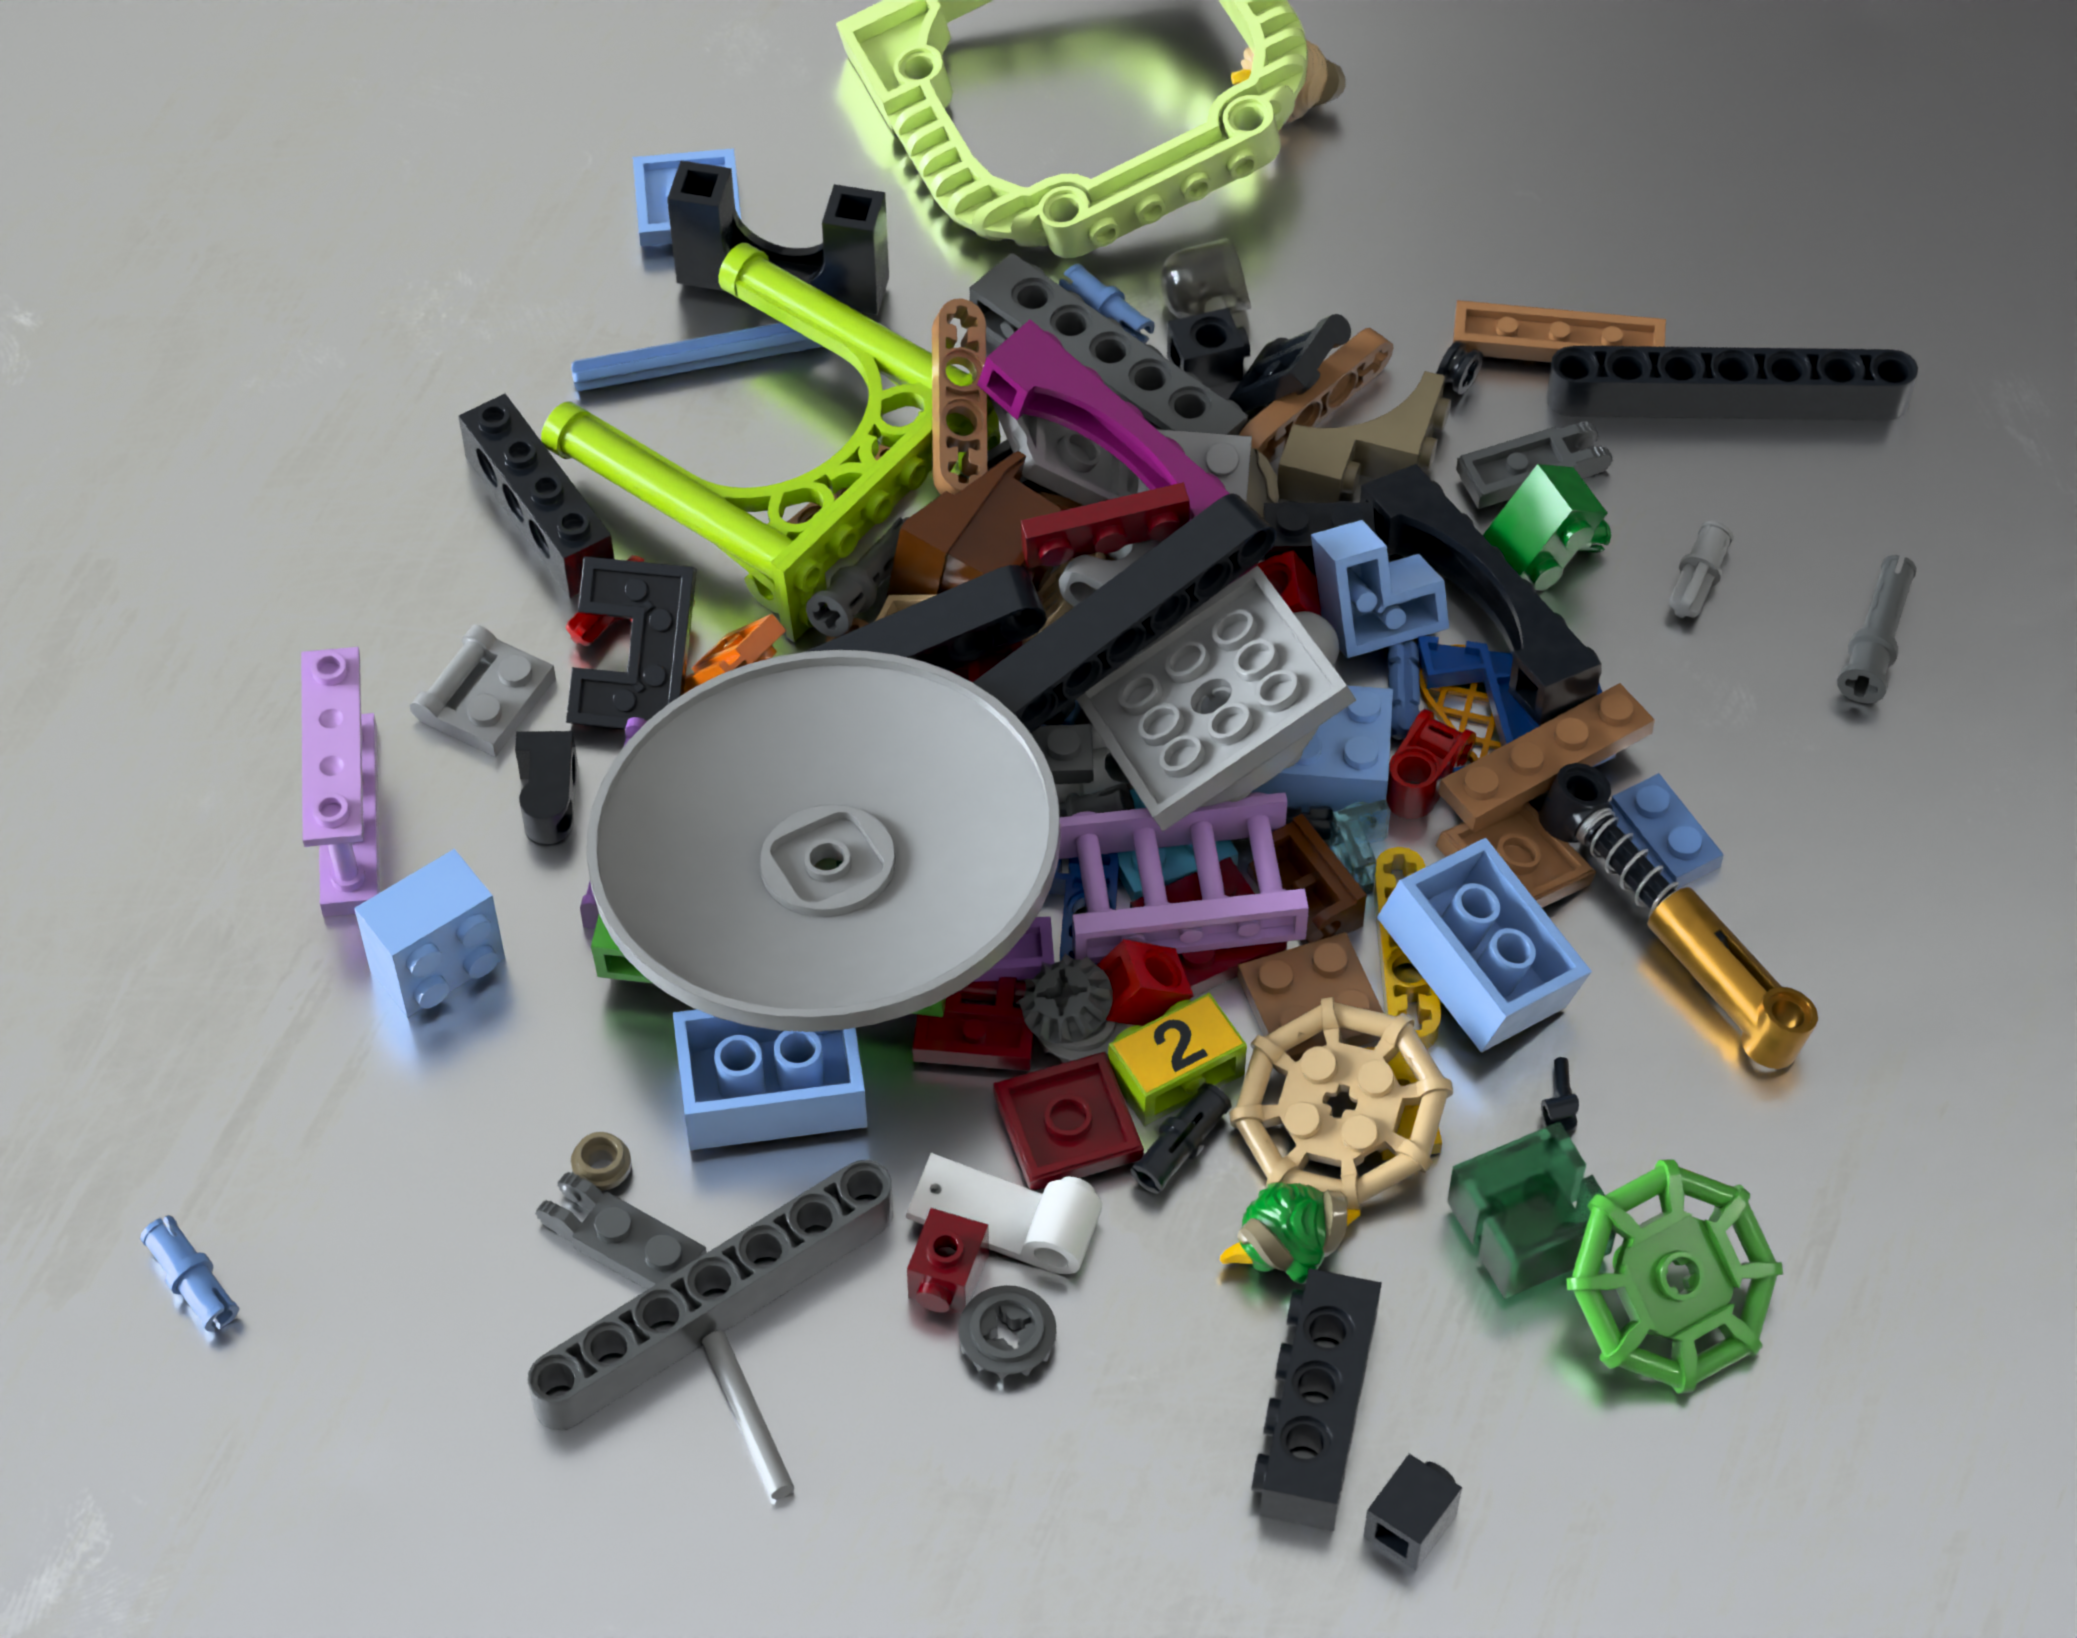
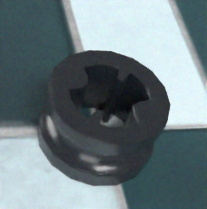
(1460, 366)

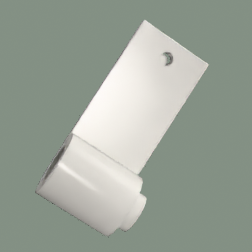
(1023, 1224)

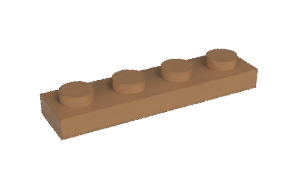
(1541, 332)
(1532, 761)

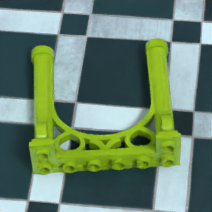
(786, 558)

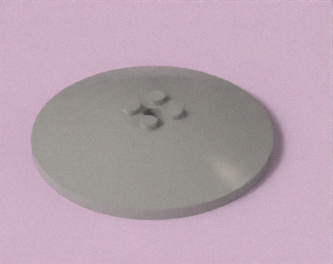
(809, 757)

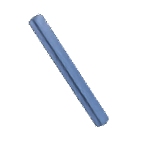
(688, 356)

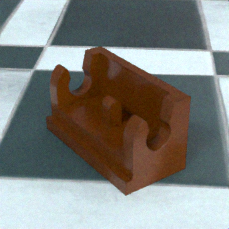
(1331, 892)

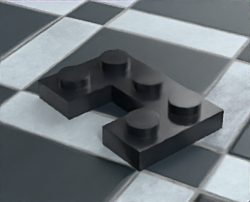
(661, 609)

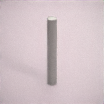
(748, 1415)

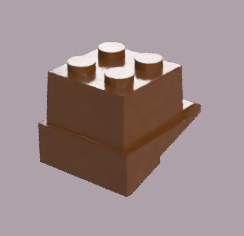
(968, 533)

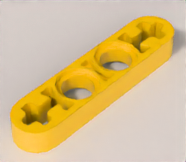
(1396, 992)

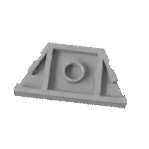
(1066, 460)

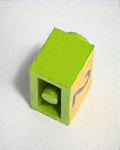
(1174, 1055)

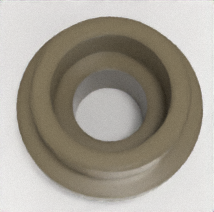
(601, 1147)

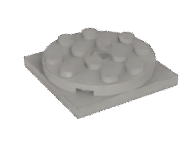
(1216, 702)

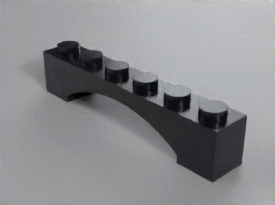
(1549, 663)

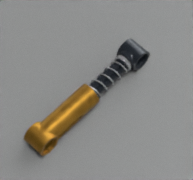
(1772, 1017)

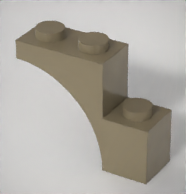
(1327, 462)

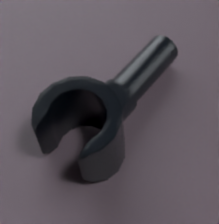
(1565, 1104)

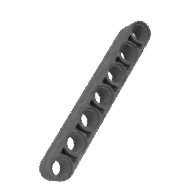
(696, 1316)

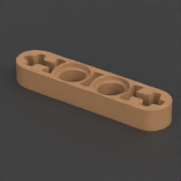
(1340, 379)
(952, 398)

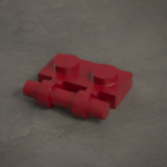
(977, 1032)

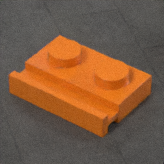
(737, 649)

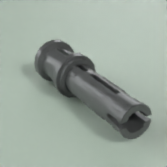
(854, 587)
(1874, 645)

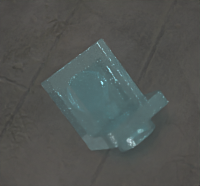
(1351, 837)

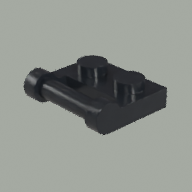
(1290, 364)

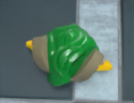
(1291, 1229)

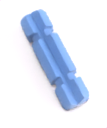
(1404, 681)

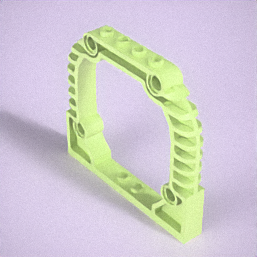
(900, 61)

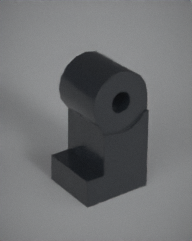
(549, 796)

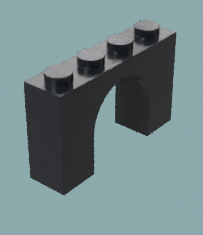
(846, 266)

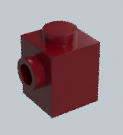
(947, 1261)

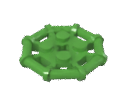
(1642, 1270)

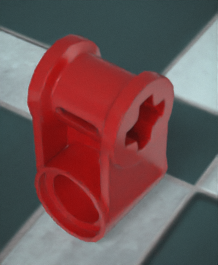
(1425, 758)

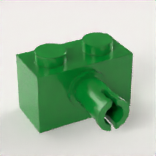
(1548, 523)

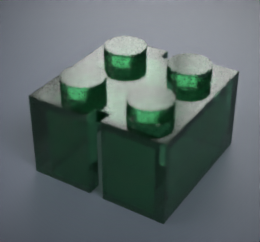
(1523, 1209)

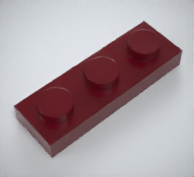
(1104, 525)

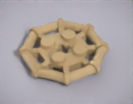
(1326, 1073)

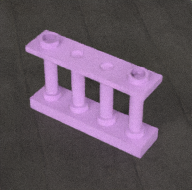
(339, 779)
(1192, 925)

